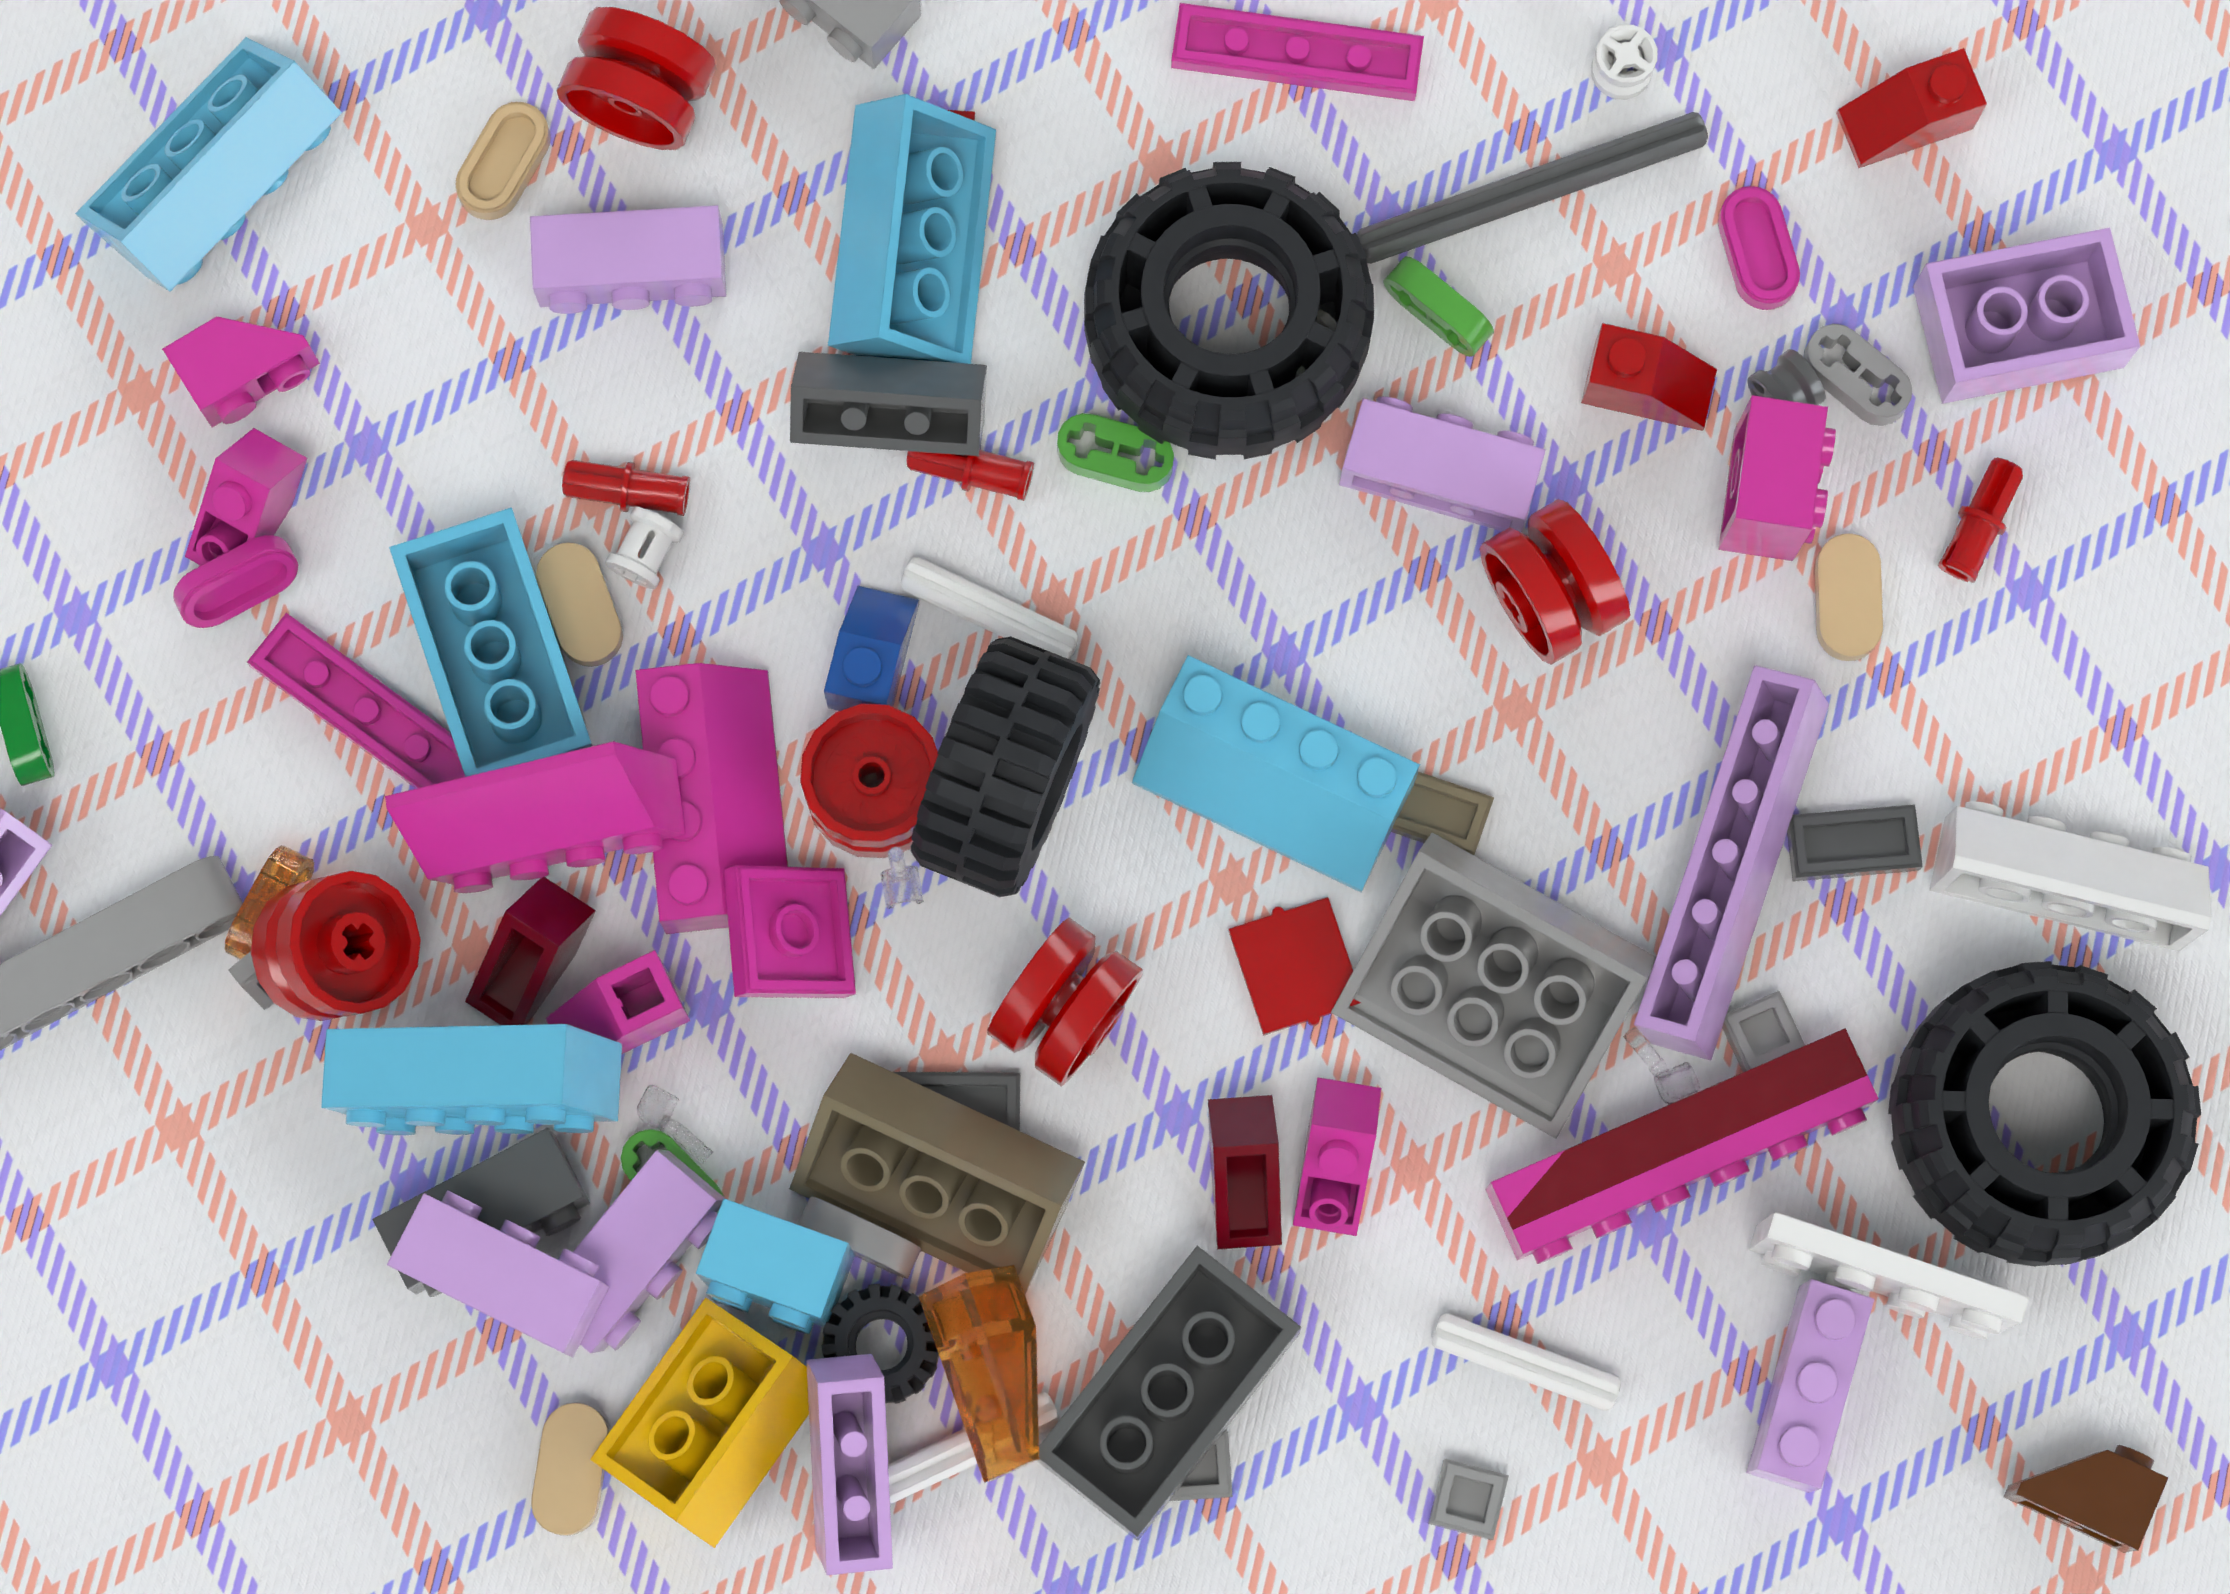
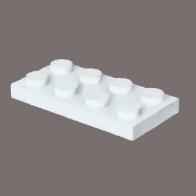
(1908, 1282)

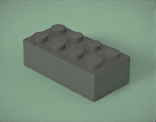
(1167, 1393)

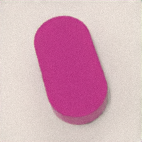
(1758, 248)
(235, 581)

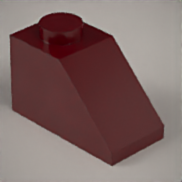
(529, 953)
(1245, 1171)

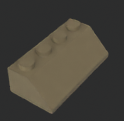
(935, 1171)

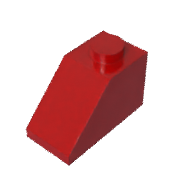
(1913, 109)
(1648, 378)

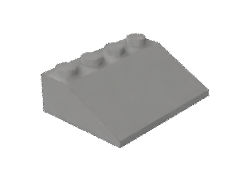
(1494, 985)

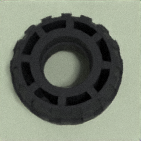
(1212, 398)
(1967, 1173)

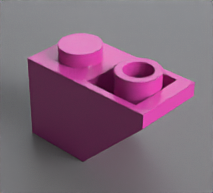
(237, 363)
(245, 495)
(626, 1004)
(1337, 1156)

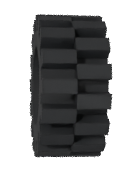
(893, 1305)

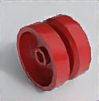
(636, 78)
(1555, 581)
(849, 748)
(335, 946)
(1057, 996)

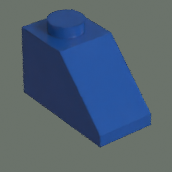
(870, 649)

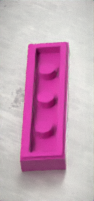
(1297, 52)
(357, 704)

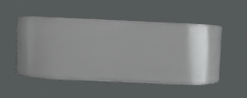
(1866, 363)
(865, 1238)

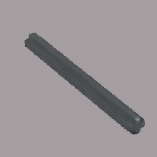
(1533, 187)

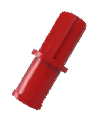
(985, 471)
(626, 486)
(1981, 520)

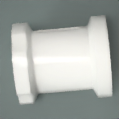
(662, 534)

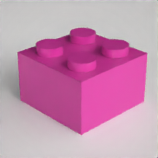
(1775, 478)

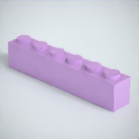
(1732, 862)

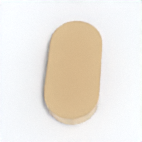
(503, 160)
(1848, 597)
(579, 604)
(566, 1480)

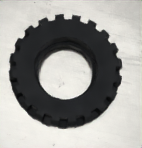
(1004, 766)

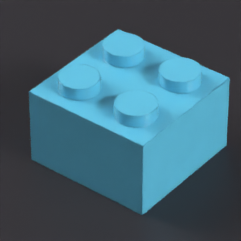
(775, 1266)

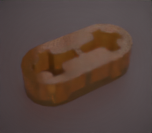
(280, 870)

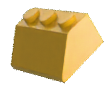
(708, 1422)

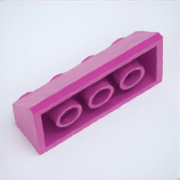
(728, 779)
(541, 815)

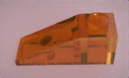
(990, 1363)

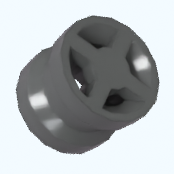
(1789, 380)

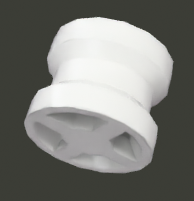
(1629, 48)

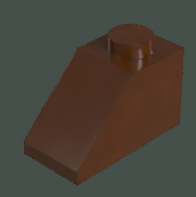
(2098, 1495)

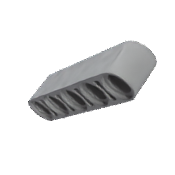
(115, 947)

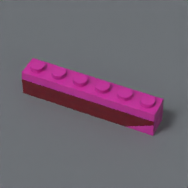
(1682, 1145)

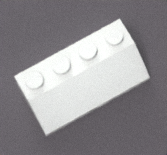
(2072, 877)

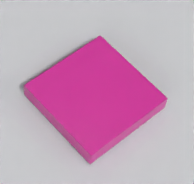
(789, 932)

